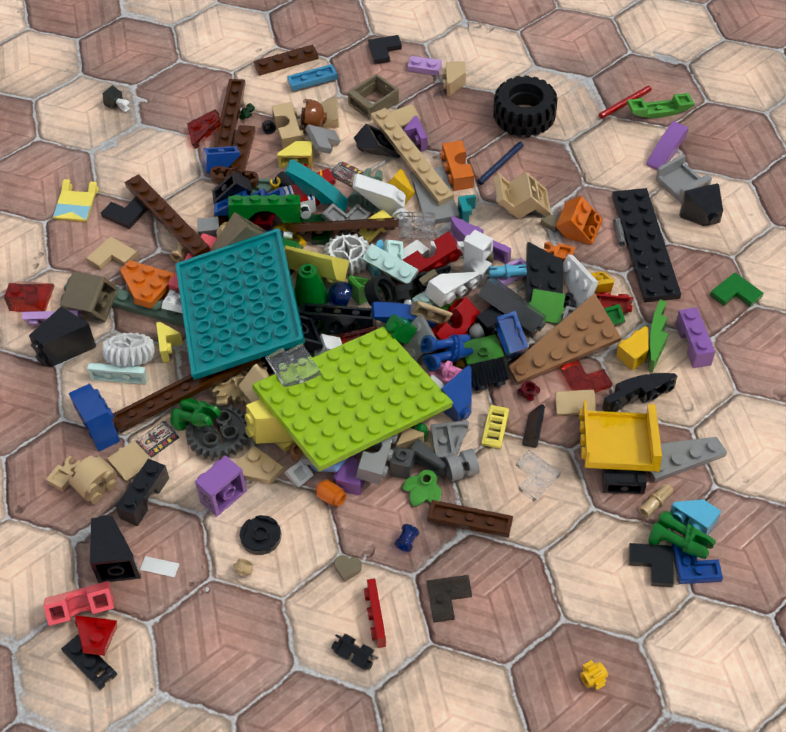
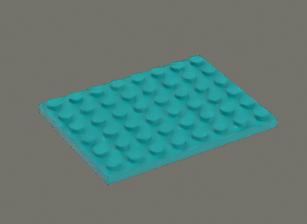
(238, 304)

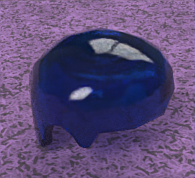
(339, 293)

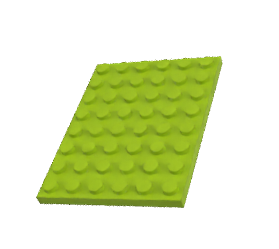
(360, 399)

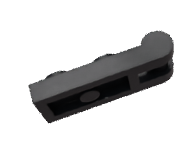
(89, 664)

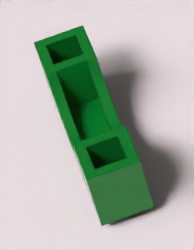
(284, 206)

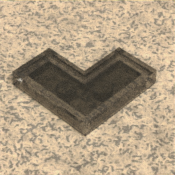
(443, 591)

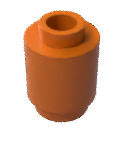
(330, 493)

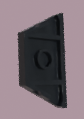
(543, 271)

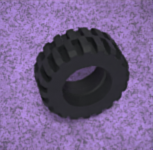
(525, 120)

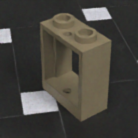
(357, 96)

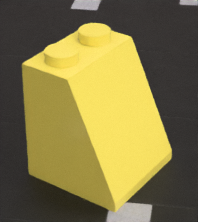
(263, 425)

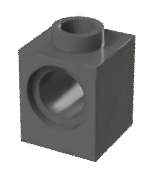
(402, 462)

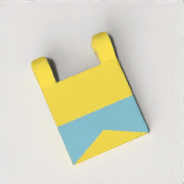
(75, 204)

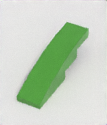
(657, 336)

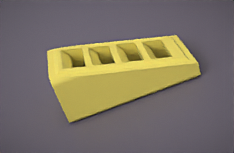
(499, 415)

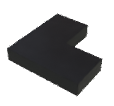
(380, 46)
(124, 216)
(658, 558)

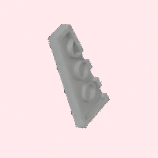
(686, 455)

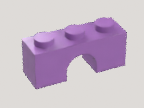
(699, 344)

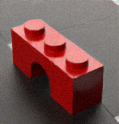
(446, 252)
(462, 318)

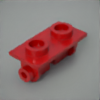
(608, 300)

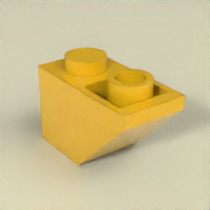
(634, 349)

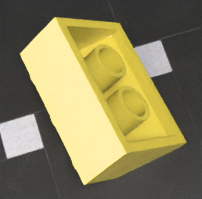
(328, 266)

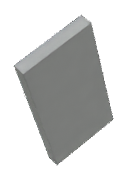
(427, 204)

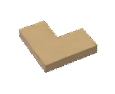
(111, 250)

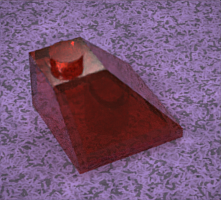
(28, 296)

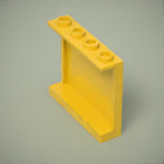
(620, 439)

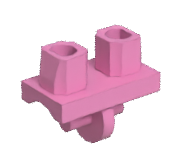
(445, 372)

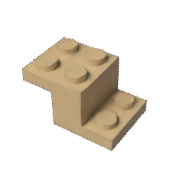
(522, 195)

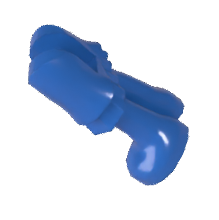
(454, 351)

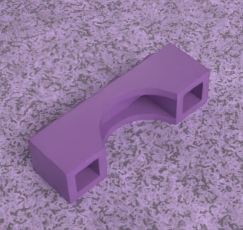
(346, 477)

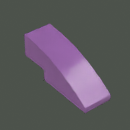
(667, 145)

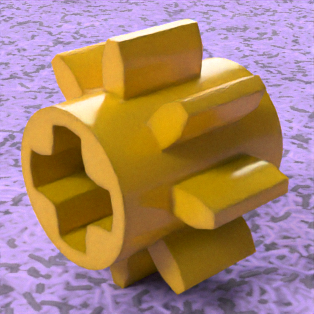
(594, 675)

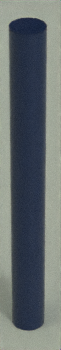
(500, 163)

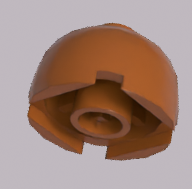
(312, 114)

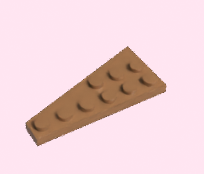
(575, 337)

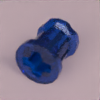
(406, 537)

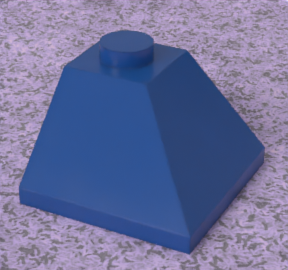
(460, 392)

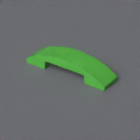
(659, 109)

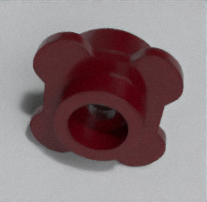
(528, 386)

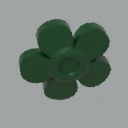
(246, 112)

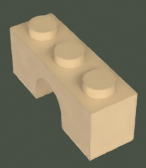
(287, 124)

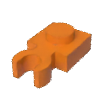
(560, 250)

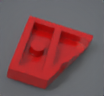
(95, 634)

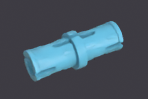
(507, 271)

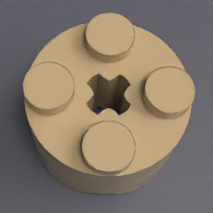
(93, 478)

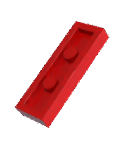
(374, 613)

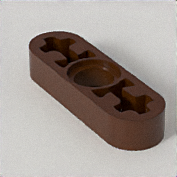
(220, 173)

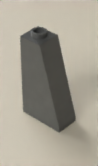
(507, 301)

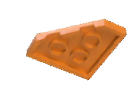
(145, 282)

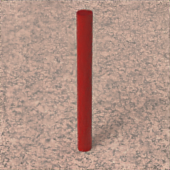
(622, 103)

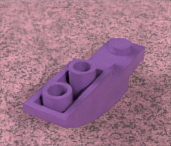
(461, 229)

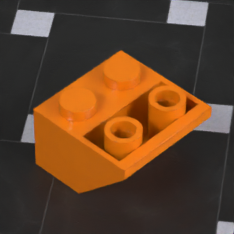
(579, 221)

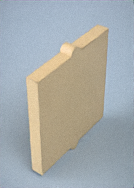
(128, 460)

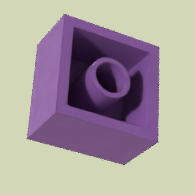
(221, 485)

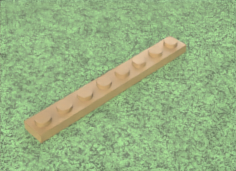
(412, 156)

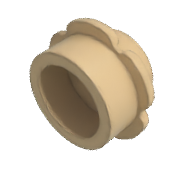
(243, 567)

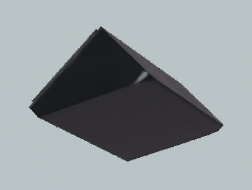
(533, 427)

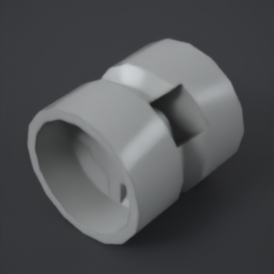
(454, 466)

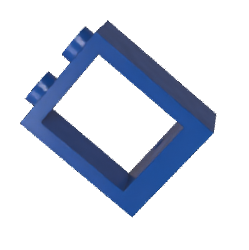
(512, 341)

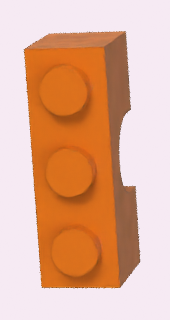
(454, 156)

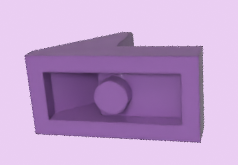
(416, 133)

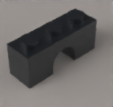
(133, 503)

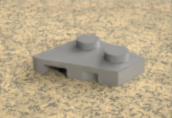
(448, 437)

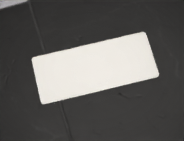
(159, 566)

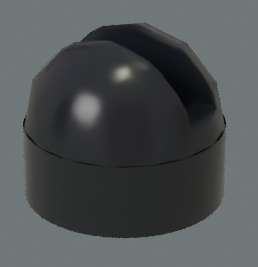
(270, 127)

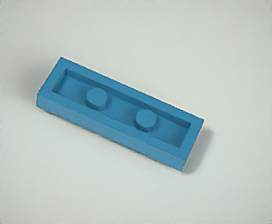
(312, 77)

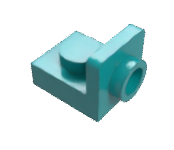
(465, 206)

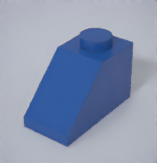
(219, 157)

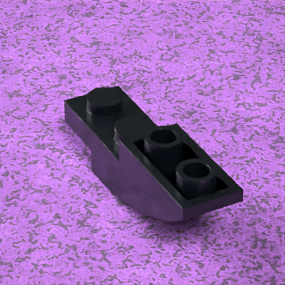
(644, 387)

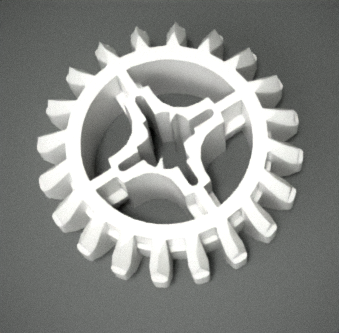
(348, 248)
(128, 349)

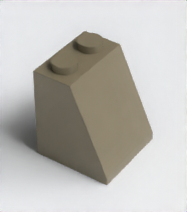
(236, 230)
(89, 295)

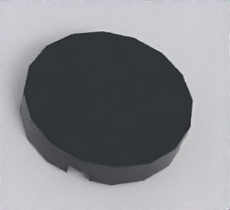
(260, 535)

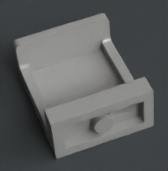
(678, 177)

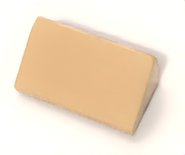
(331, 109)
(404, 115)
(430, 312)
(571, 401)

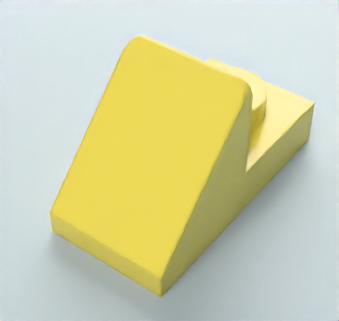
(167, 338)

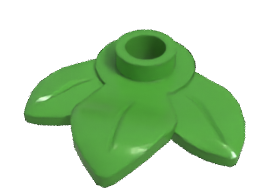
(420, 490)

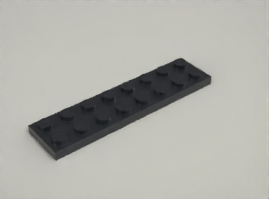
(646, 245)

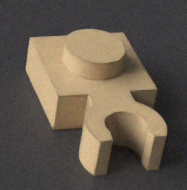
(60, 475)

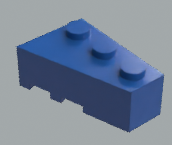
(95, 416)

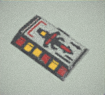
(345, 173)
(157, 439)

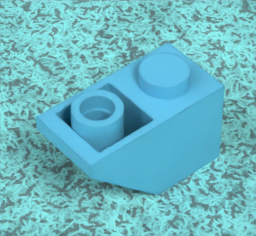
(696, 513)

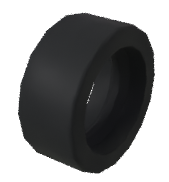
(386, 285)

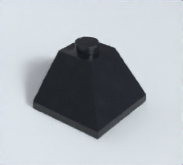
(374, 142)
(702, 205)

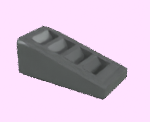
(428, 459)

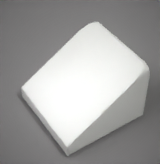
(299, 473)

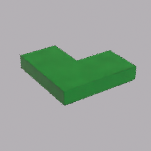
(738, 287)

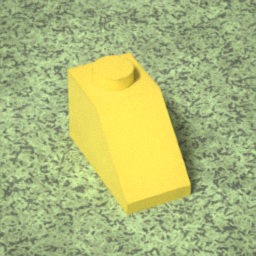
(299, 151)

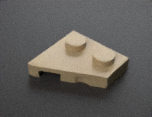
(259, 466)

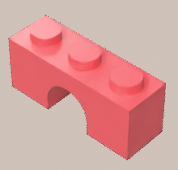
(91, 598)

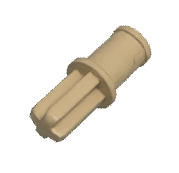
(655, 500)

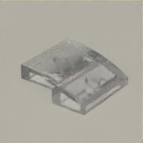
(293, 365)

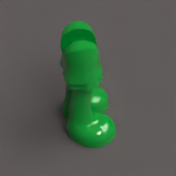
(196, 412)
(693, 543)

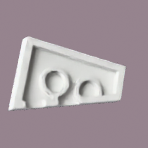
(578, 280)

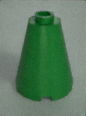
(310, 286)

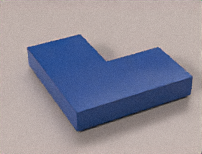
(692, 571)

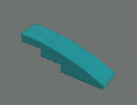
(314, 184)

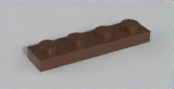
(286, 60)
(470, 518)

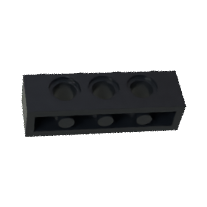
(338, 319)

